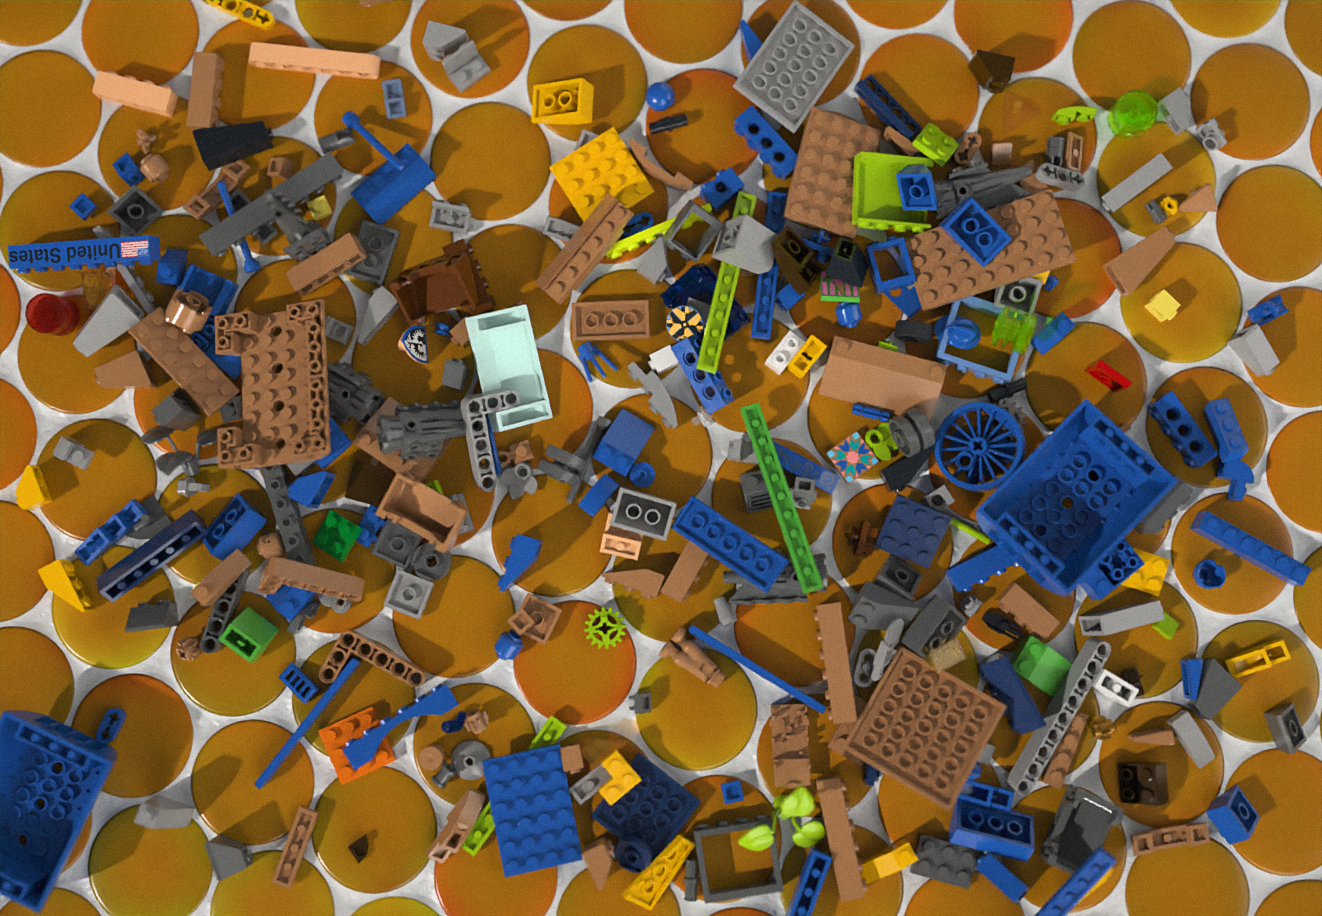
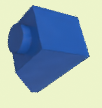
(172, 267)
(1052, 333)

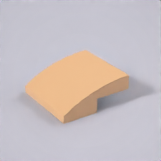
(620, 541)

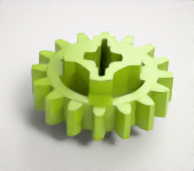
(605, 636)

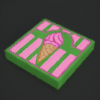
(837, 290)

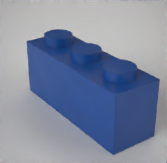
(1225, 430)

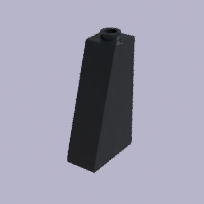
(232, 143)

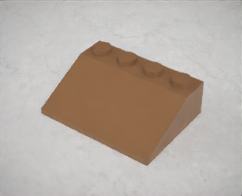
(368, 441)

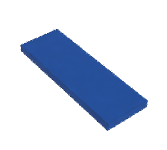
(730, 544)

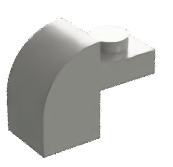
(73, 452)
(741, 452)

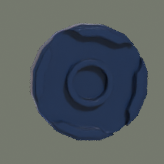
(633, 854)

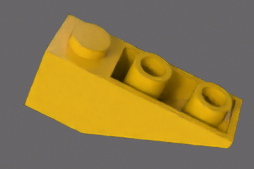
(62, 581)

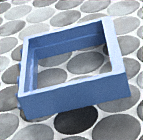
(964, 365)

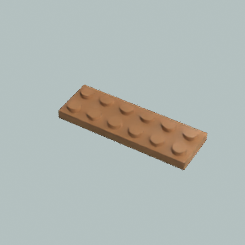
(184, 362)

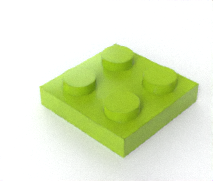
(935, 144)

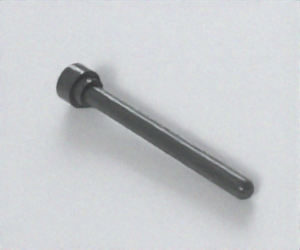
(603, 425)

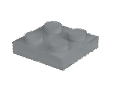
(408, 594)

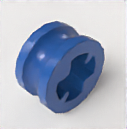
(442, 329)

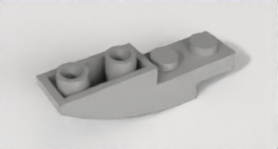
(661, 400)

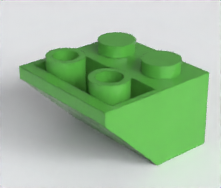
(249, 635)

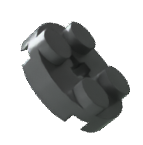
(422, 567)

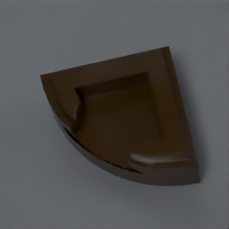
(359, 848)

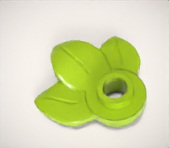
(884, 442)

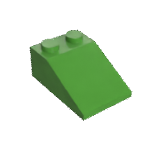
(1039, 665)

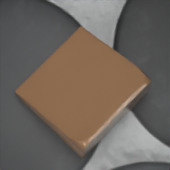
(1001, 154)
(280, 168)

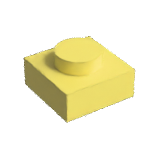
(319, 207)

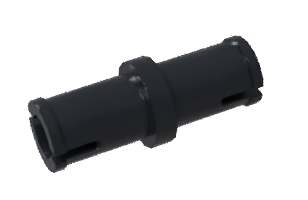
(668, 124)
(1007, 390)

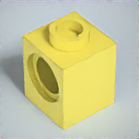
(1162, 306)

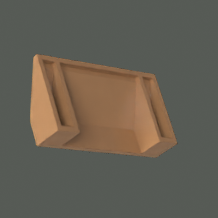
(881, 378)

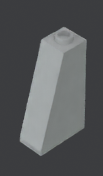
(1135, 183)
(108, 321)
(1121, 618)

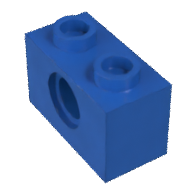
(717, 199)

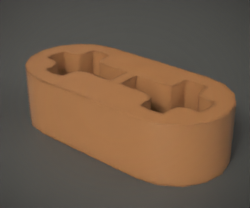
(970, 151)

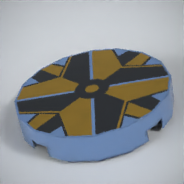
(684, 322)

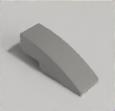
(1191, 738)

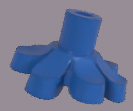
(976, 479)

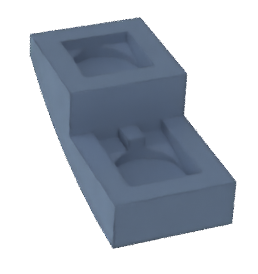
(394, 98)

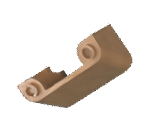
(423, 511)

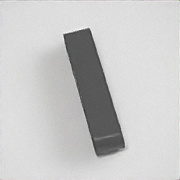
(224, 617)

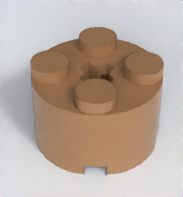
(188, 310)

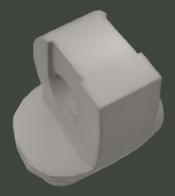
(189, 486)

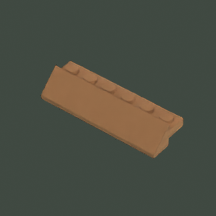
(585, 249)

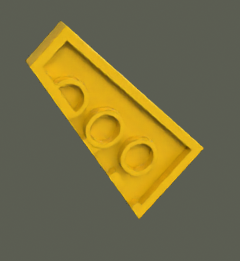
(656, 877)

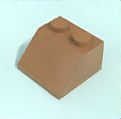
(598, 858)

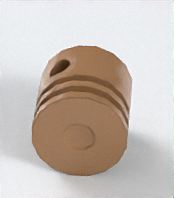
(432, 757)

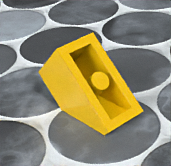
(32, 489)

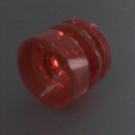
(44, 309)

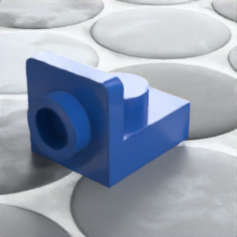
(128, 170)

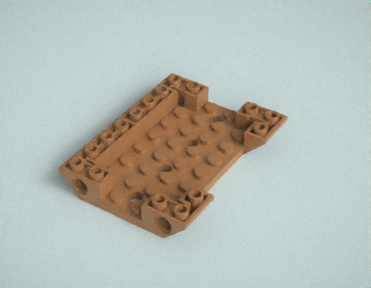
(299, 385)

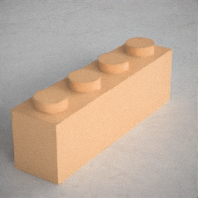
(134, 93)

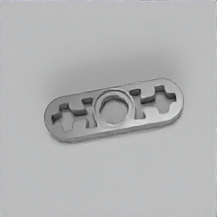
(1071, 179)

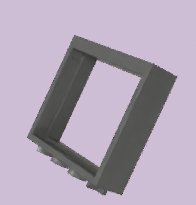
(738, 891)

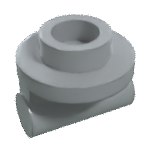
(970, 605)

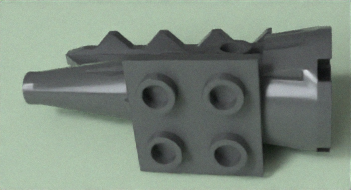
(986, 187)
(303, 235)
(351, 393)
(421, 429)
(785, 589)

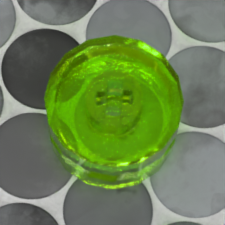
(1132, 114)

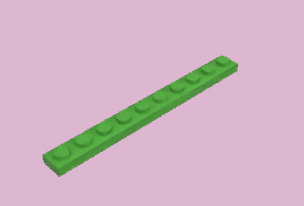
(781, 498)

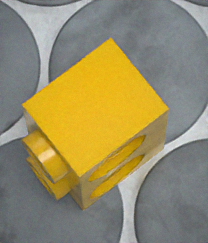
(806, 356)

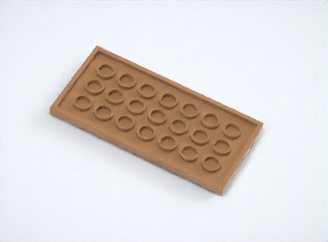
(950, 274)

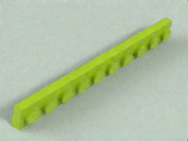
(722, 298)

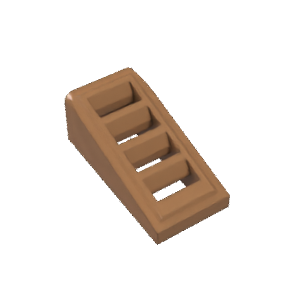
(900, 143)
(1154, 736)

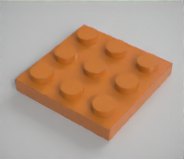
(352, 727)

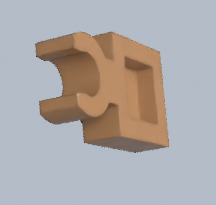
(519, 453)

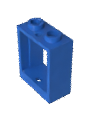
(893, 284)

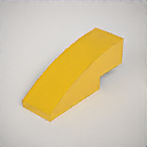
(1257, 658)

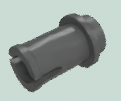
(1156, 212)

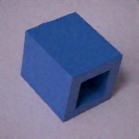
(787, 298)

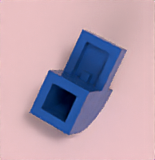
(1238, 474)

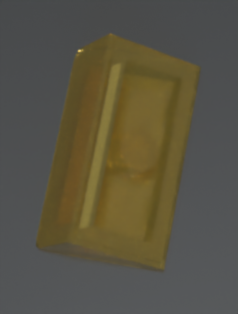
(945, 656)

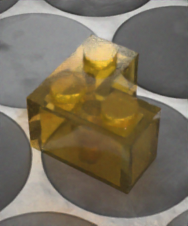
(95, 287)

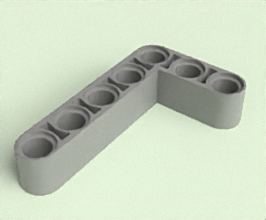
(481, 432)

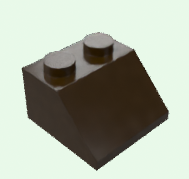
(991, 70)

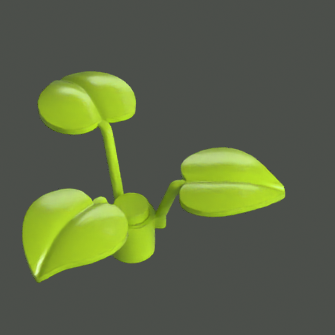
(797, 803)

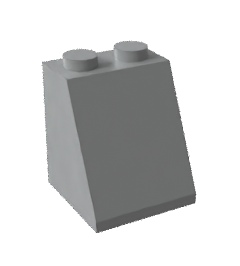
(745, 245)

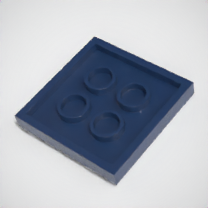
(912, 530)

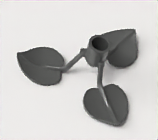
(170, 461)

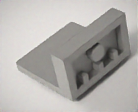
(465, 66)

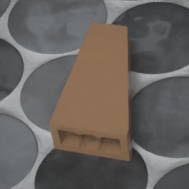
(1136, 263)

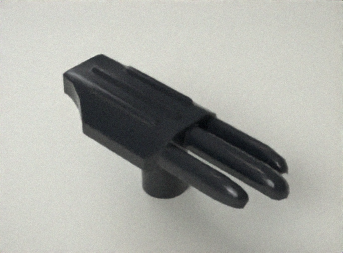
(1000, 624)

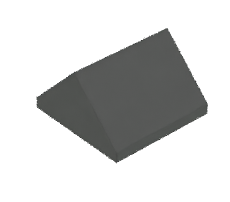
(135, 210)
(1285, 728)

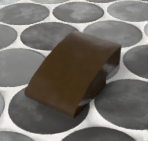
(794, 260)

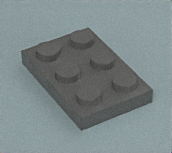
(379, 245)
(944, 861)

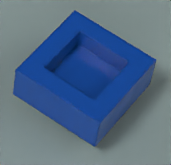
(83, 207)
(732, 791)

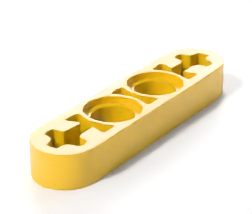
(239, 10)

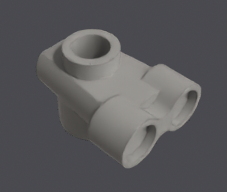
(1213, 135)

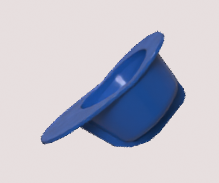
(961, 332)

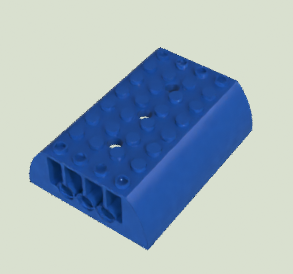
(1100, 509)
(28, 756)

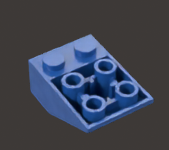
(523, 555)
(1112, 571)

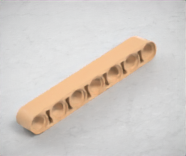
(314, 60)

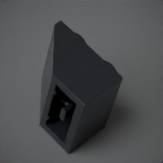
(847, 263)

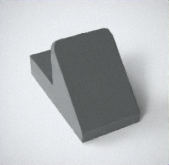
(232, 410)

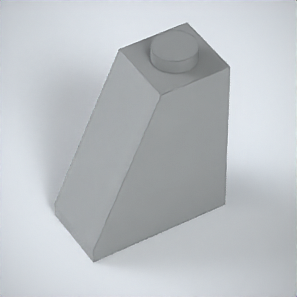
(1254, 350)
(164, 812)

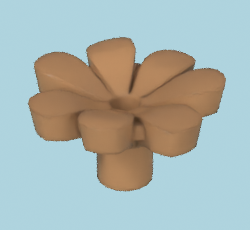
(145, 140)

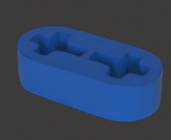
(638, 228)
(107, 723)

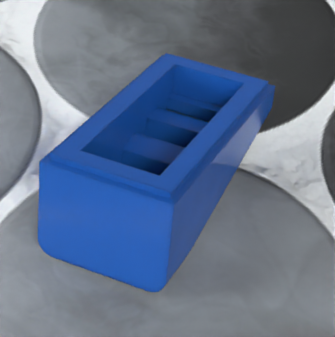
(1191, 674)
(305, 698)

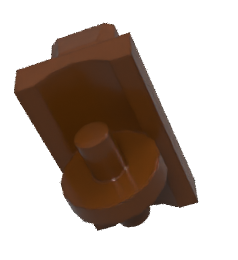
(861, 547)

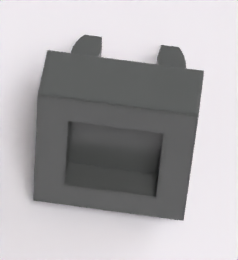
(642, 702)

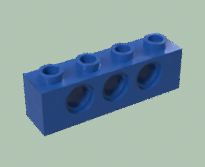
(752, 118)
(702, 383)
(1191, 432)

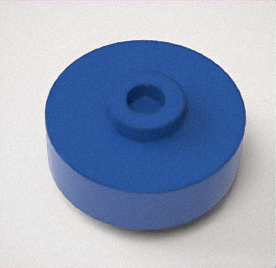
(642, 474)

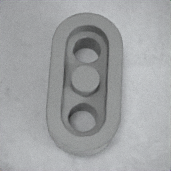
(864, 667)

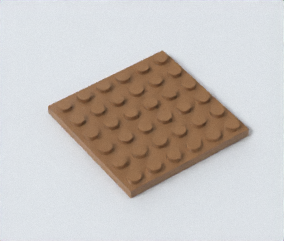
(924, 728)

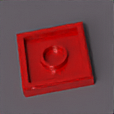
(1108, 376)

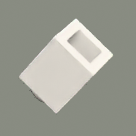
(662, 360)

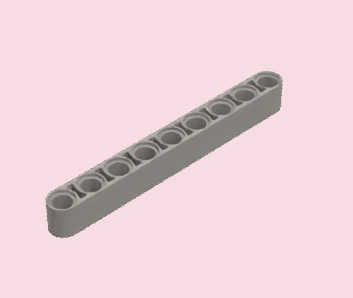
(1058, 715)

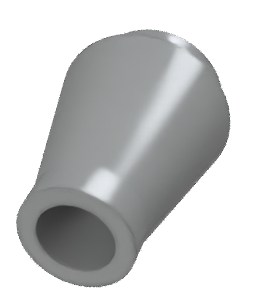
(725, 611)

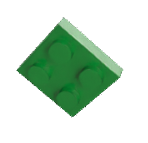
(337, 535)

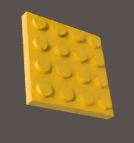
(600, 169)

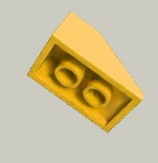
(563, 102)

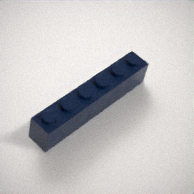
(151, 555)

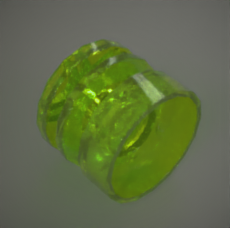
(1014, 330)

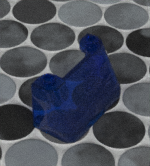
(700, 285)

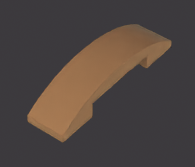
(679, 180)
(211, 198)
(1169, 836)

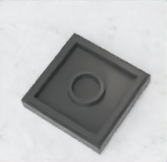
(396, 544)

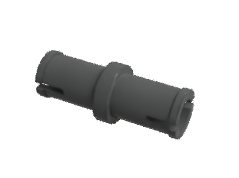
(691, 880)

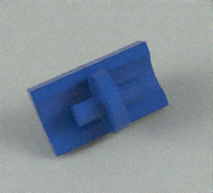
(824, 250)
(1267, 311)

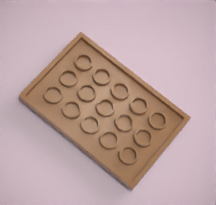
(824, 172)

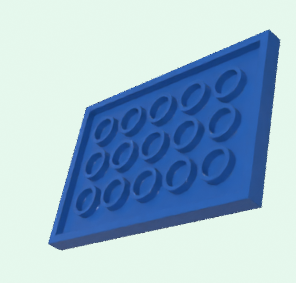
(532, 810)

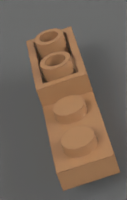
(459, 825)

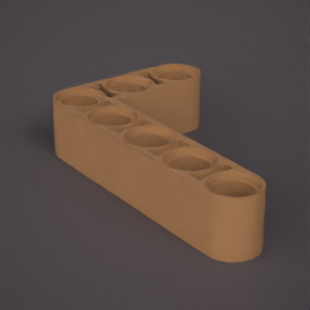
(310, 578)
(373, 657)

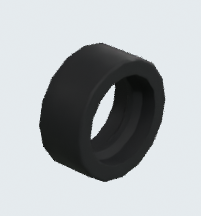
(913, 331)

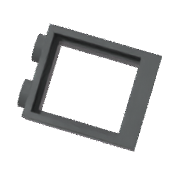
(714, 228)

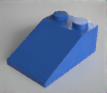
(975, 231)
(623, 442)

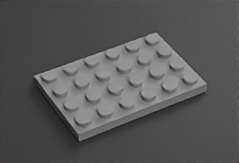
(793, 66)

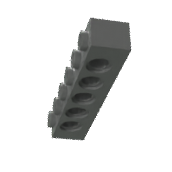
(288, 515)

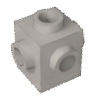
(803, 493)

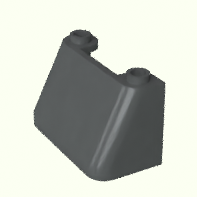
(1078, 828)

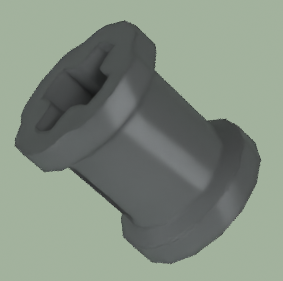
(444, 775)

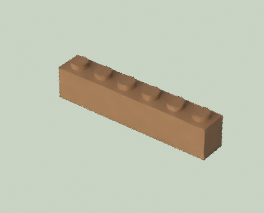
(836, 663)
(840, 838)

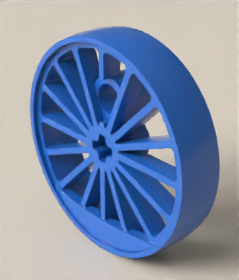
(972, 451)

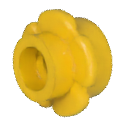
(1164, 206)

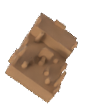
(790, 744)

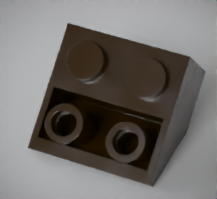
(1143, 783)

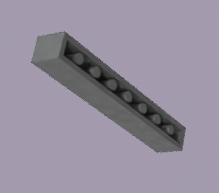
(256, 214)

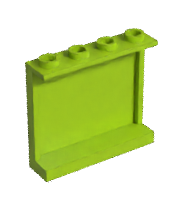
(877, 193)

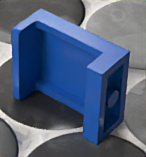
(216, 289)

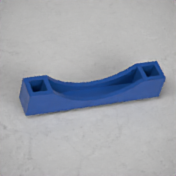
(364, 749)

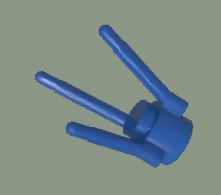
(588, 352)

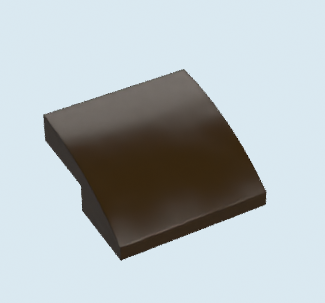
(368, 483)

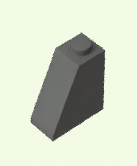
(1214, 690)

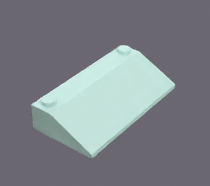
(509, 359)

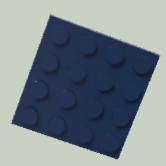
(649, 810)

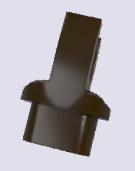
(1133, 678)

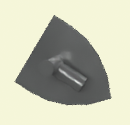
(150, 523)

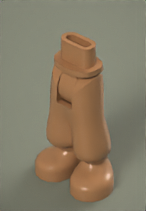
(692, 658)

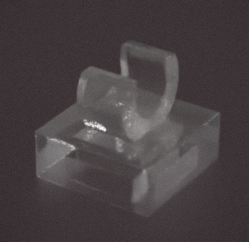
(702, 417)

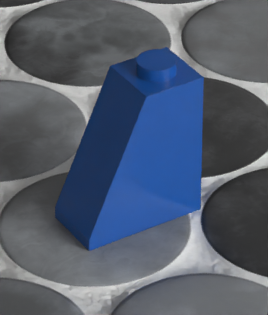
(1002, 878)

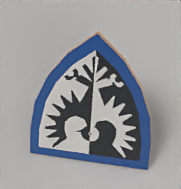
(415, 343)

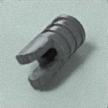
(336, 140)
(1054, 151)

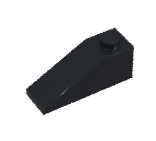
(902, 472)

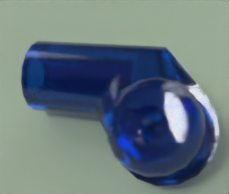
(454, 725)

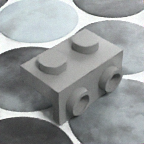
(450, 217)

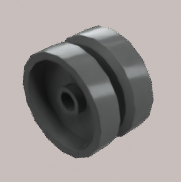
(911, 432)
(561, 466)

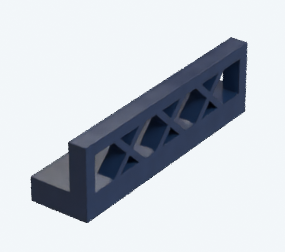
(882, 110)

